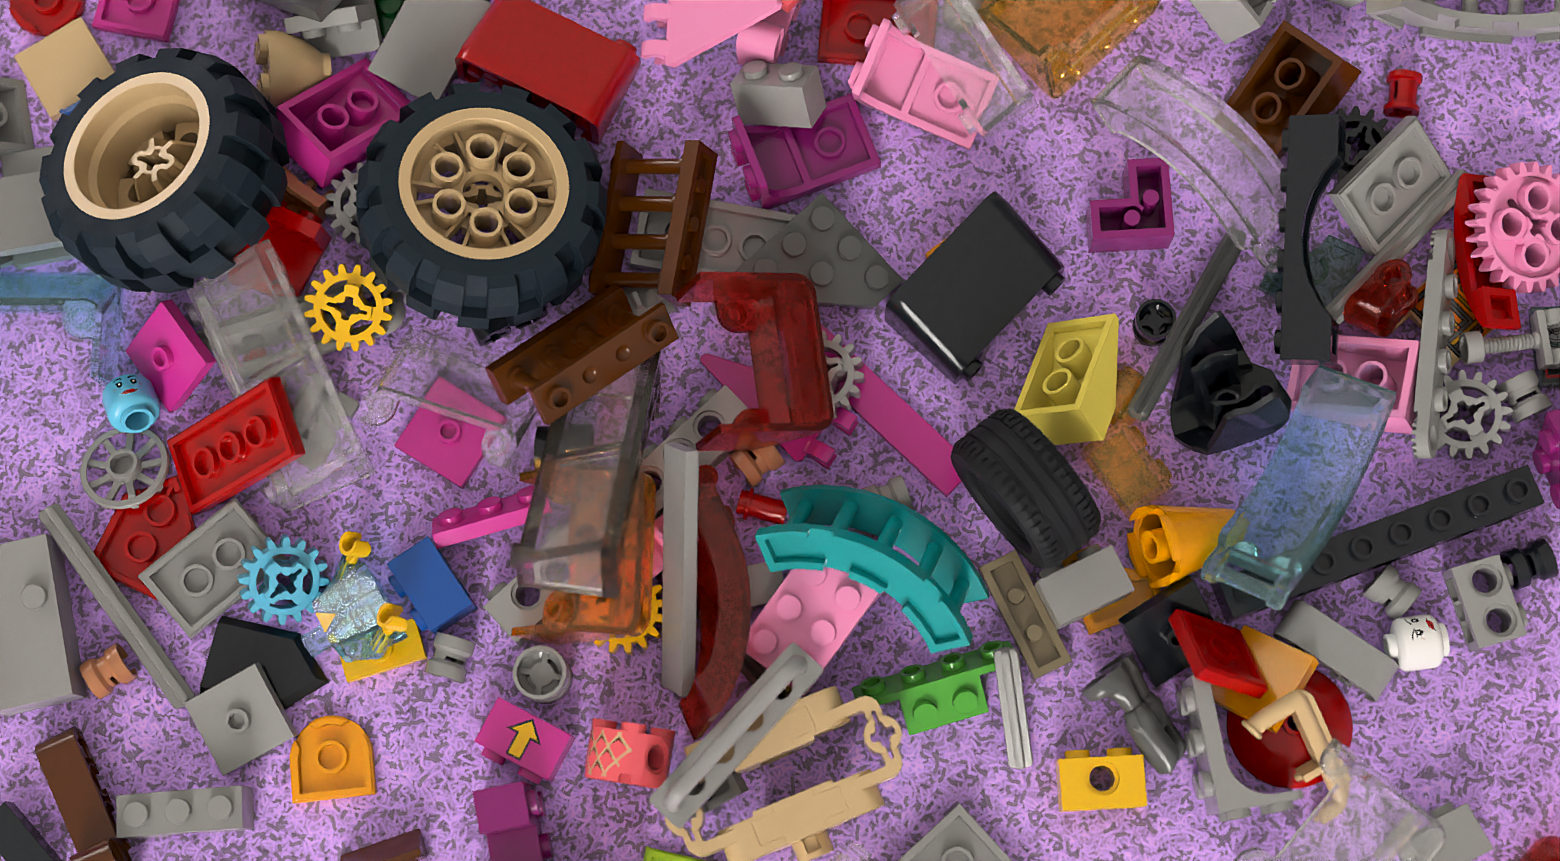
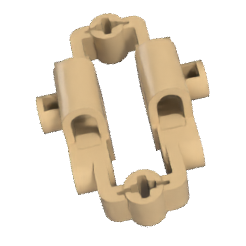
(808, 815)

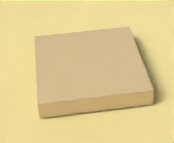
(63, 65)

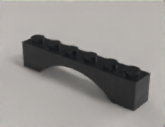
(1314, 156)

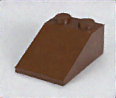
(1291, 79)

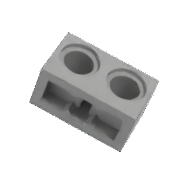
(1473, 606)

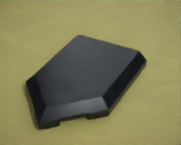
(279, 651)

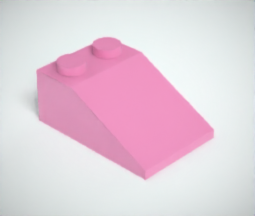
(1377, 361)

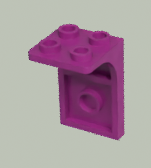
(801, 161)

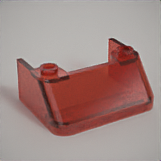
(785, 351)

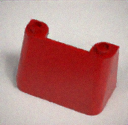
(551, 59)

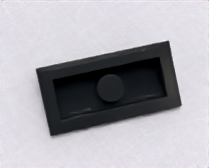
(20, 838)

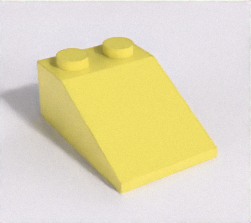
(1073, 380)

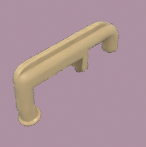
(1310, 726)

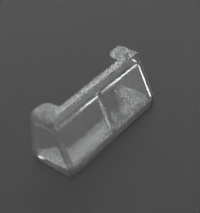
(263, 334)

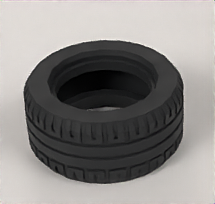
(1026, 488)

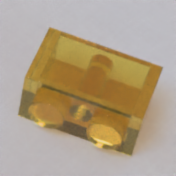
(1127, 468)

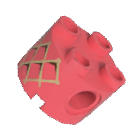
(628, 753)

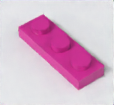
(483, 519)

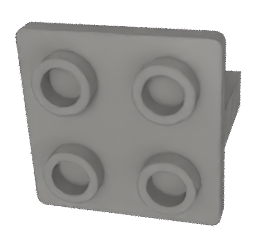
(345, 31)

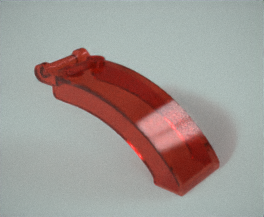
(722, 608)

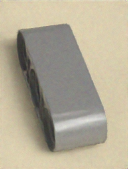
(1337, 648)

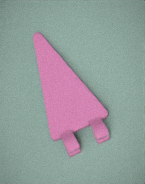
(699, 25)

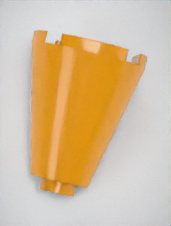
(1173, 540)

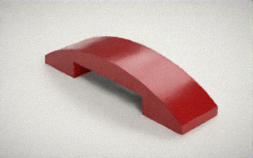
(1488, 301)

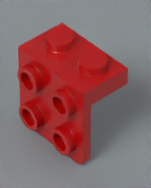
(298, 241)

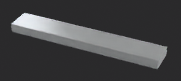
(679, 567)

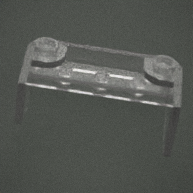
(968, 63)

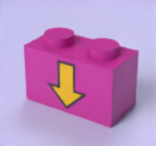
(523, 740)

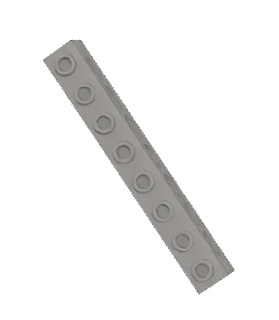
(715, 407)

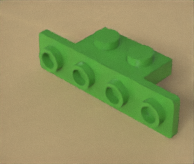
(936, 691)

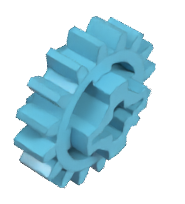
(271, 590)

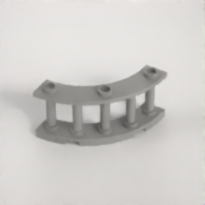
(1469, 22)

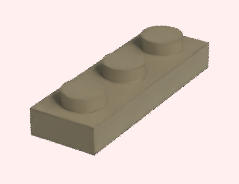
(1024, 615)

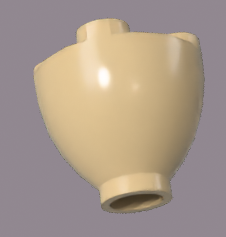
(288, 65)

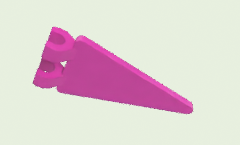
(741, 382)

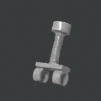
(1475, 347)

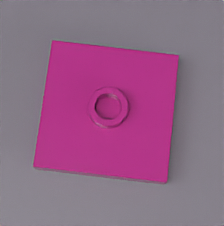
(170, 355)
(443, 445)

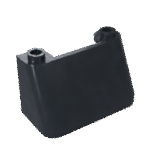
(973, 288)

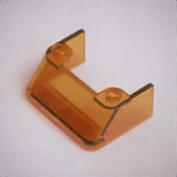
(589, 618)

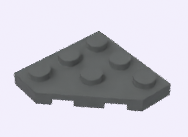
(830, 255)

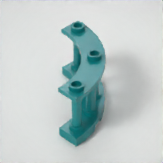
(926, 601)

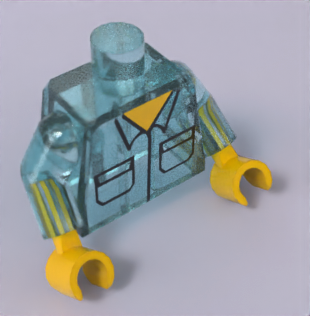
(355, 609)

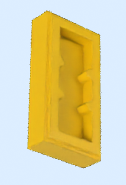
(396, 656)

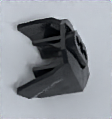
(1221, 391)

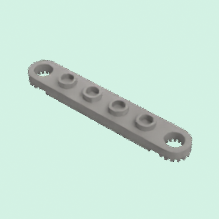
(1434, 358)

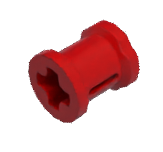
(1402, 93)

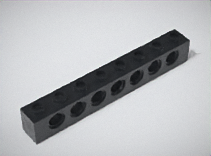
(1400, 537)

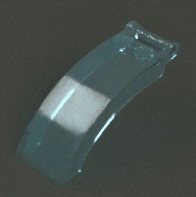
(1303, 486)

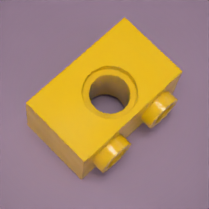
(1126, 786)

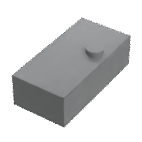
(36, 628)

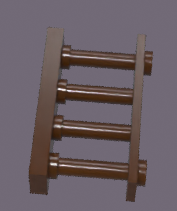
(686, 227)
(581, 353)

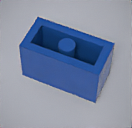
(430, 586)

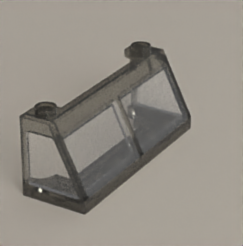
(589, 488)

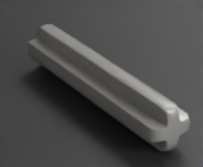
(1013, 707)

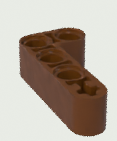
(80, 799)

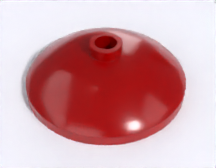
(1279, 754)

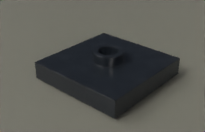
(1152, 633)

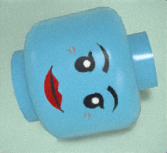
(131, 403)

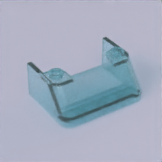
(88, 308)

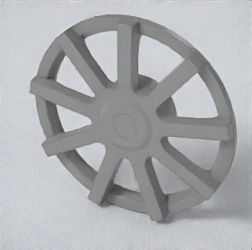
(125, 468)

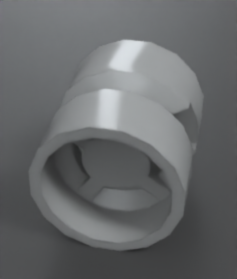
(542, 675)

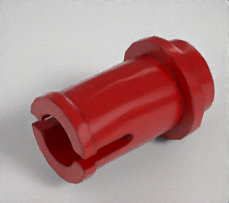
(761, 507)

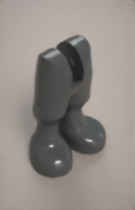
(1144, 712)

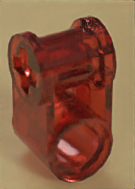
(1382, 299)

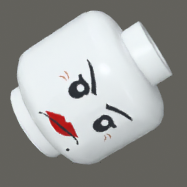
(1417, 642)

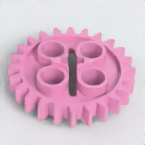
(1525, 227)

